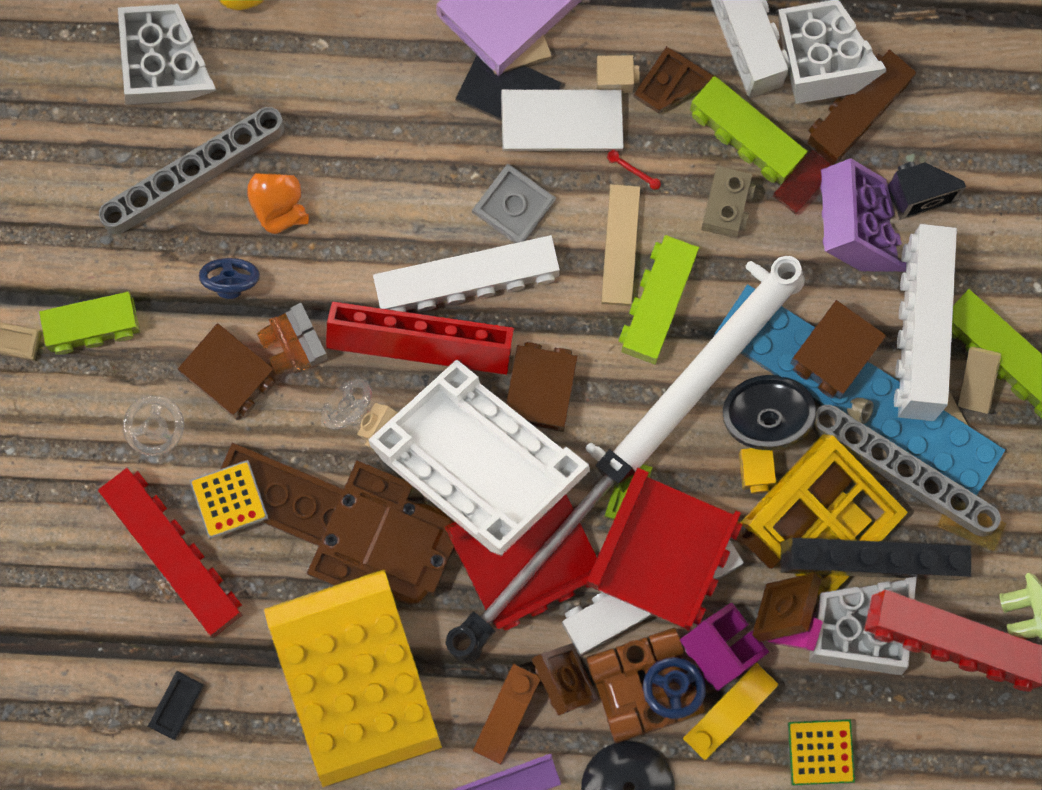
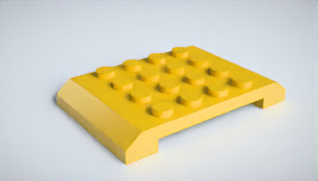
(352, 678)

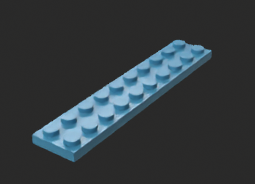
(942, 444)

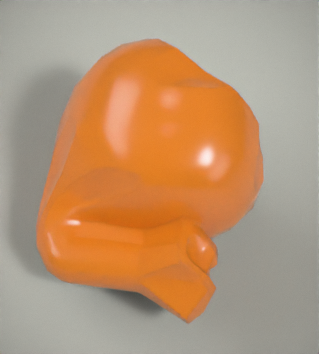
(275, 201)

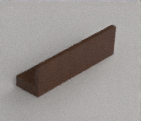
(799, 516)

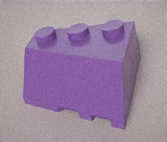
(858, 218)

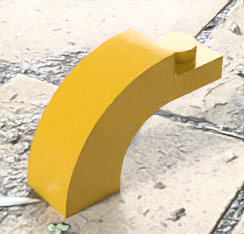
(731, 711)

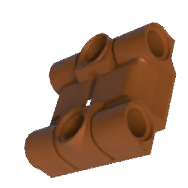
(622, 690)

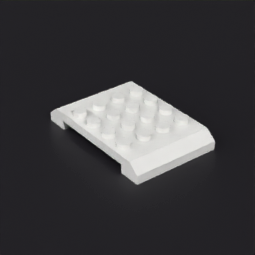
(477, 458)

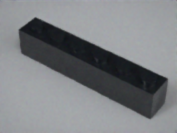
(875, 559)

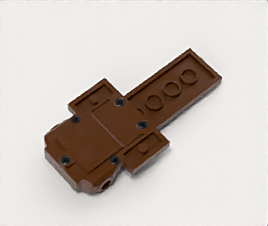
(356, 527)

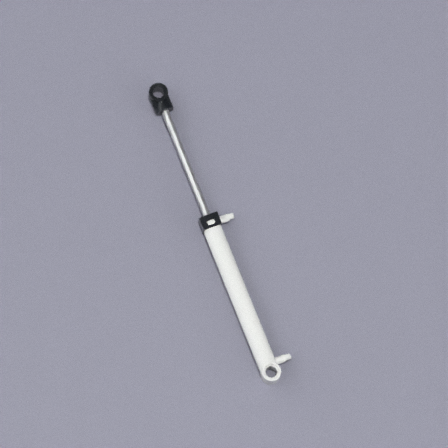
(620, 465)

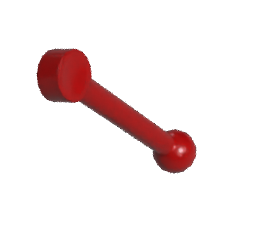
(613, 157)

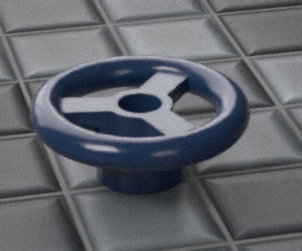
(229, 282)
(674, 677)

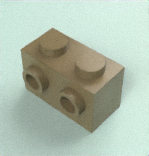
(727, 202)

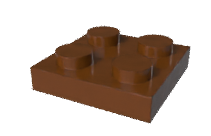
(786, 607)
(564, 679)

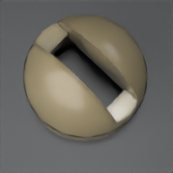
(861, 409)

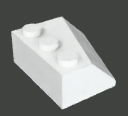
(825, 52)
(160, 56)
(843, 635)

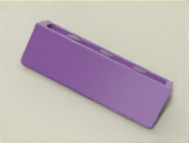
(532, 775)

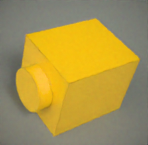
(757, 470)

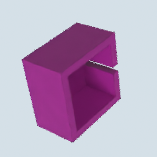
(709, 648)

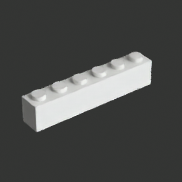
(468, 275)
(611, 616)

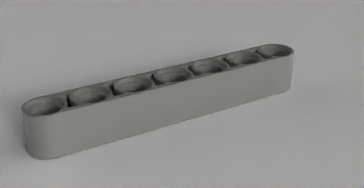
(185, 184)
(921, 472)

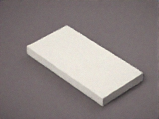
(562, 120)

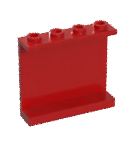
(664, 551)
(555, 579)

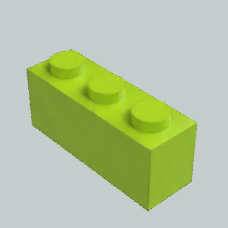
(89, 323)

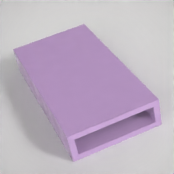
(502, 28)

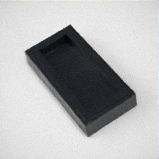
(176, 705)

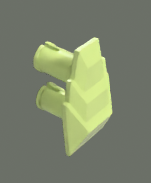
(1024, 598)

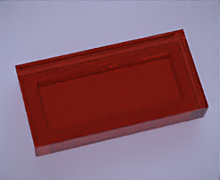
(802, 182)

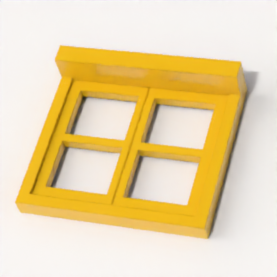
(795, 486)

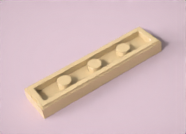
(620, 245)

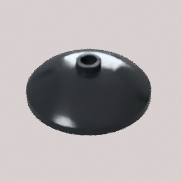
(769, 412)
(627, 763)

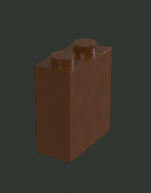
(837, 350)
(227, 372)
(542, 385)

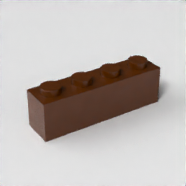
(859, 111)

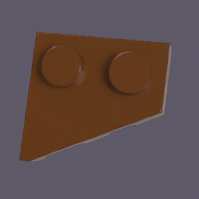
(671, 81)

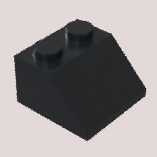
(922, 189)

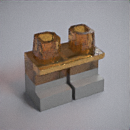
(297, 338)

